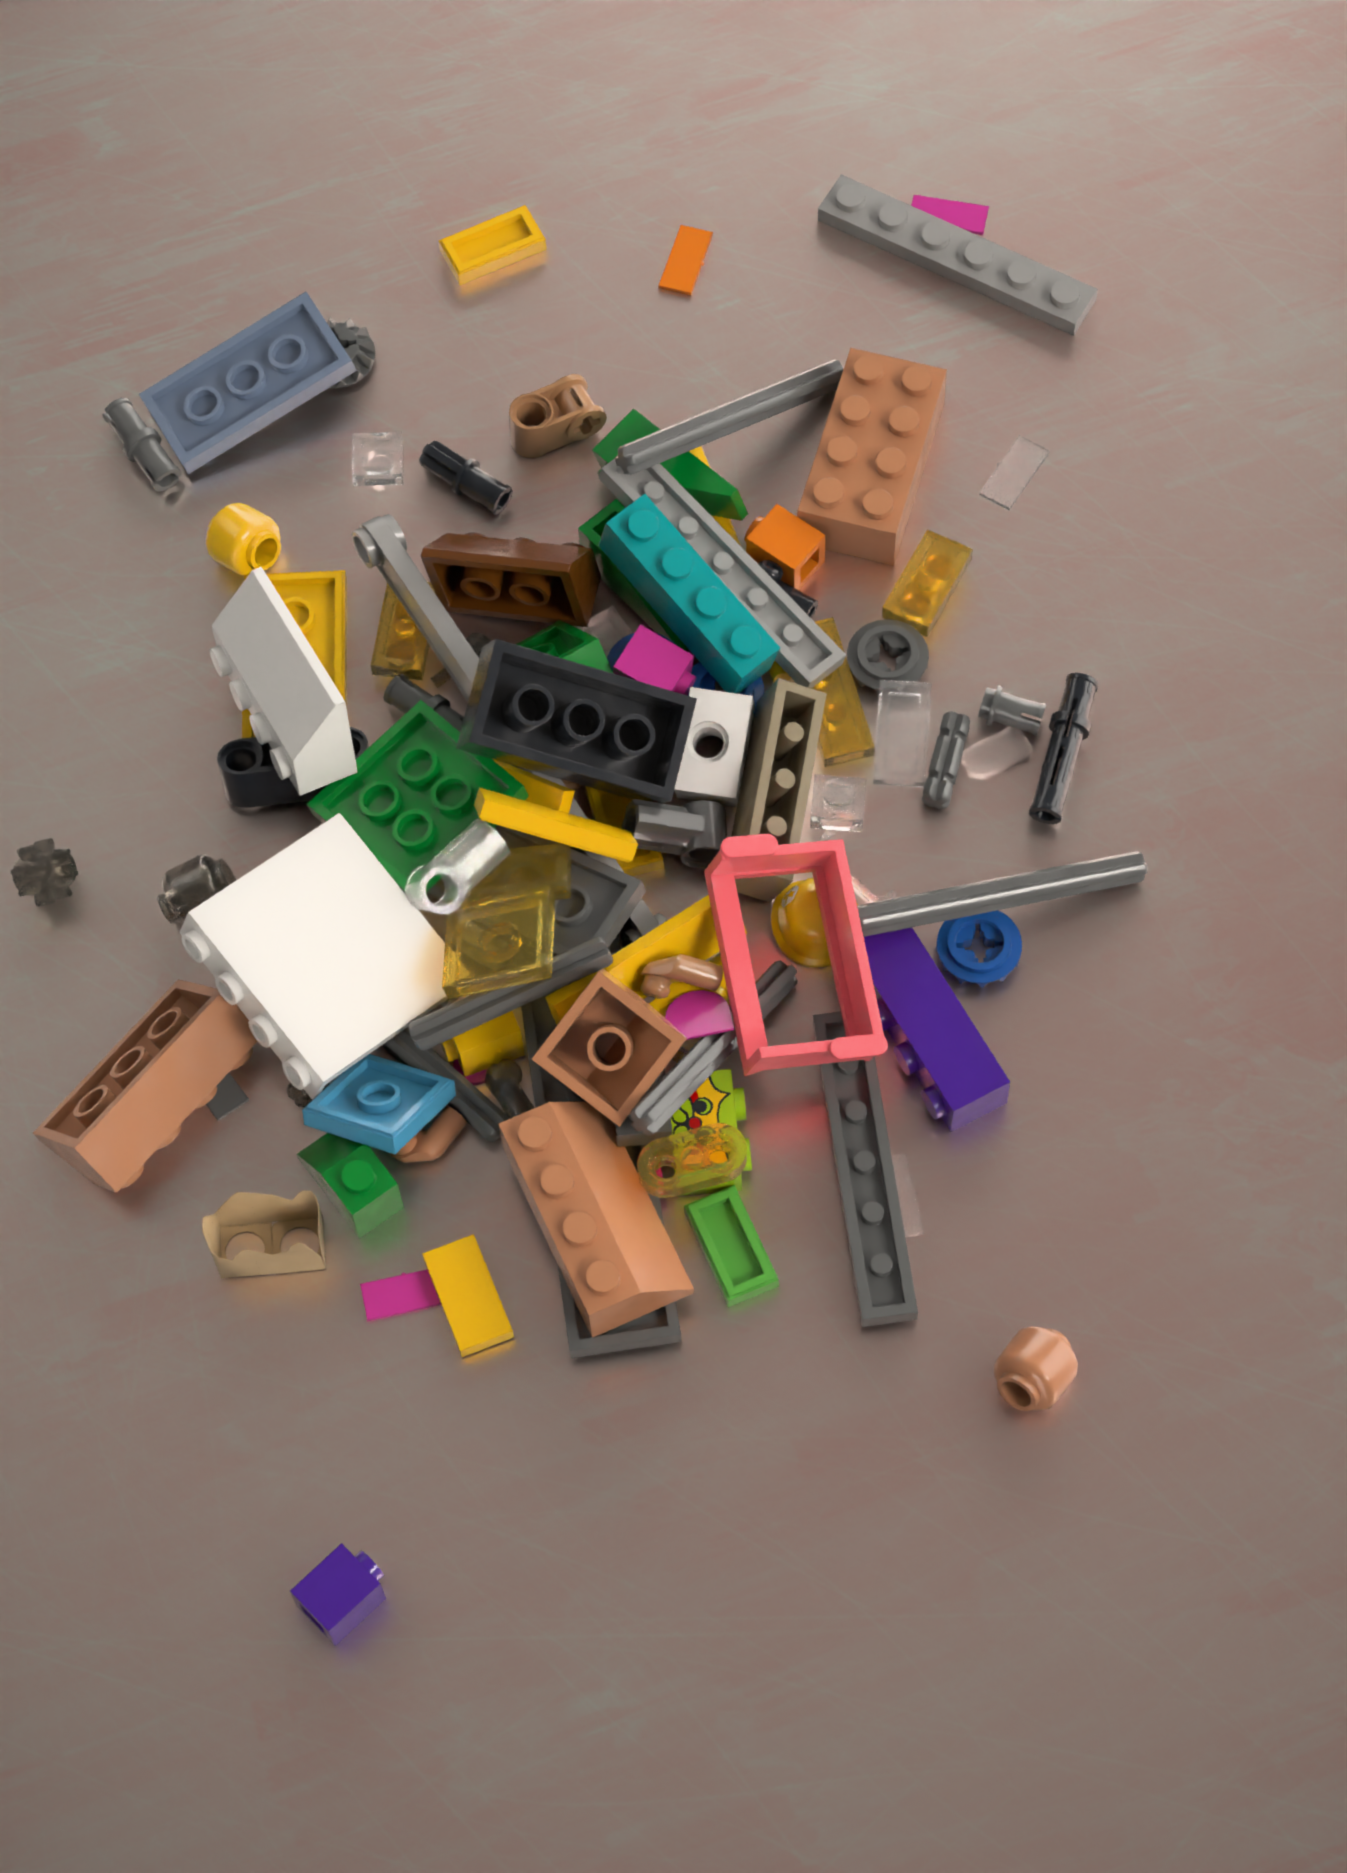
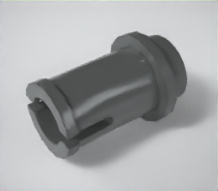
(1007, 710)

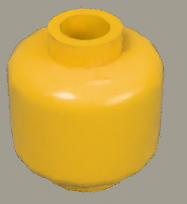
(243, 539)

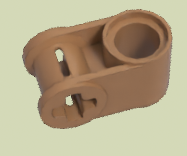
(557, 417)

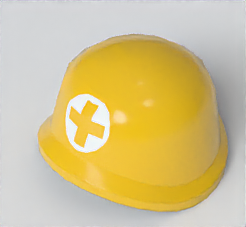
(799, 925)

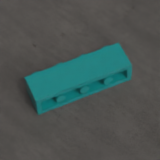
(688, 595)

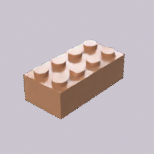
(873, 454)

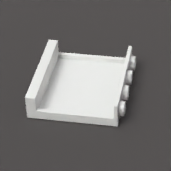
(320, 954)

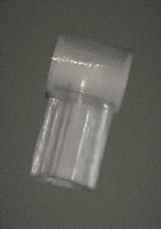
(460, 866)

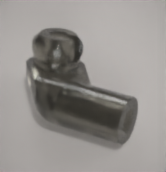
(503, 1083)

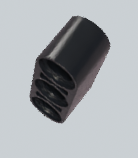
(251, 776)

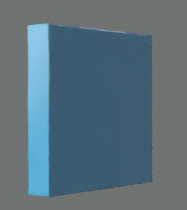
(379, 1103)

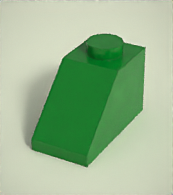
(353, 1181)

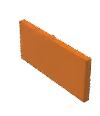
(685, 260)

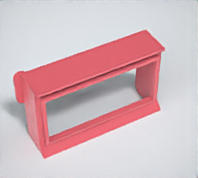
(827, 860)

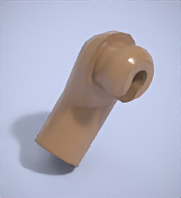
(679, 969)

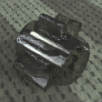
(44, 872)

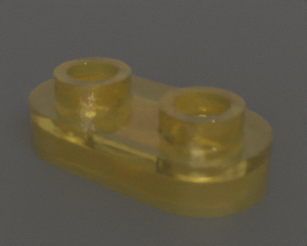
(689, 1156)

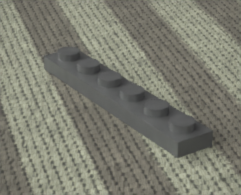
(866, 1184)

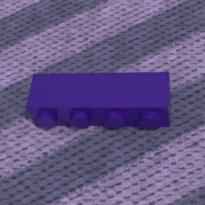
(933, 1031)

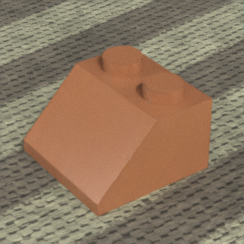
(610, 1047)

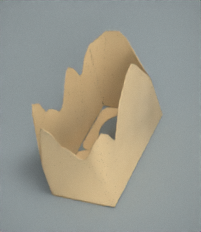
(255, 1215)

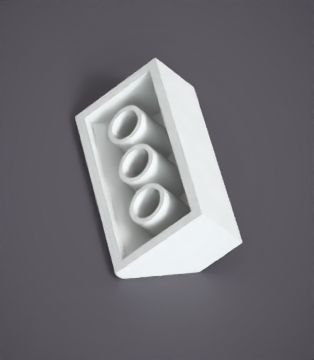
(282, 687)

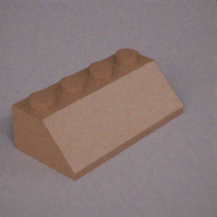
(149, 1085)
(594, 1213)

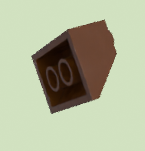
(513, 578)

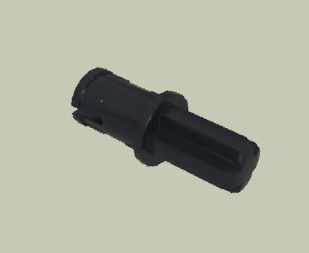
(466, 477)

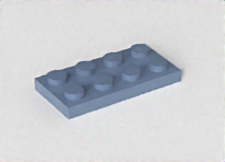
(247, 382)

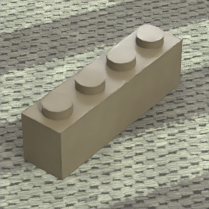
(778, 774)

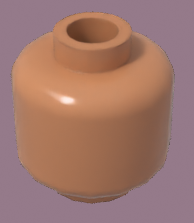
(1035, 1368)

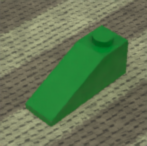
(697, 478)

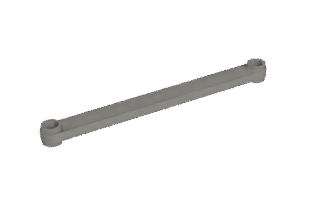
(384, 545)

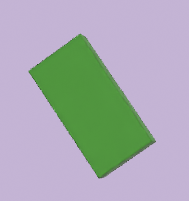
(731, 1246)

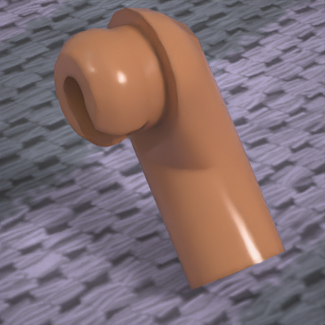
(432, 1143)

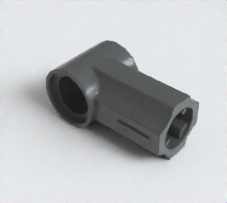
(687, 831)

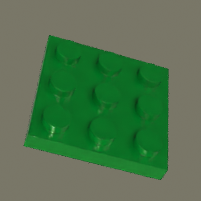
(413, 792)

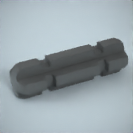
(946, 760)

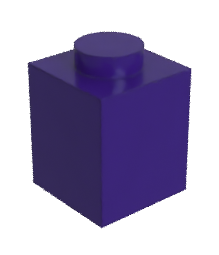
(340, 1592)

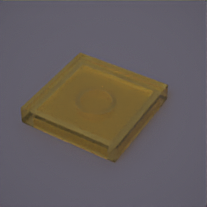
(499, 942)

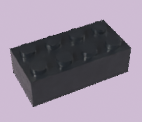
(576, 722)

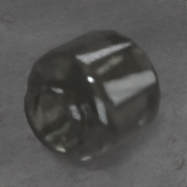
(192, 884)

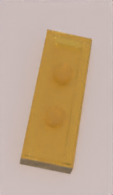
(844, 727)

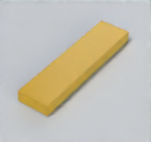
(686, 933)

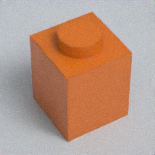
(788, 543)

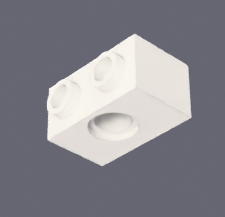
(718, 777)

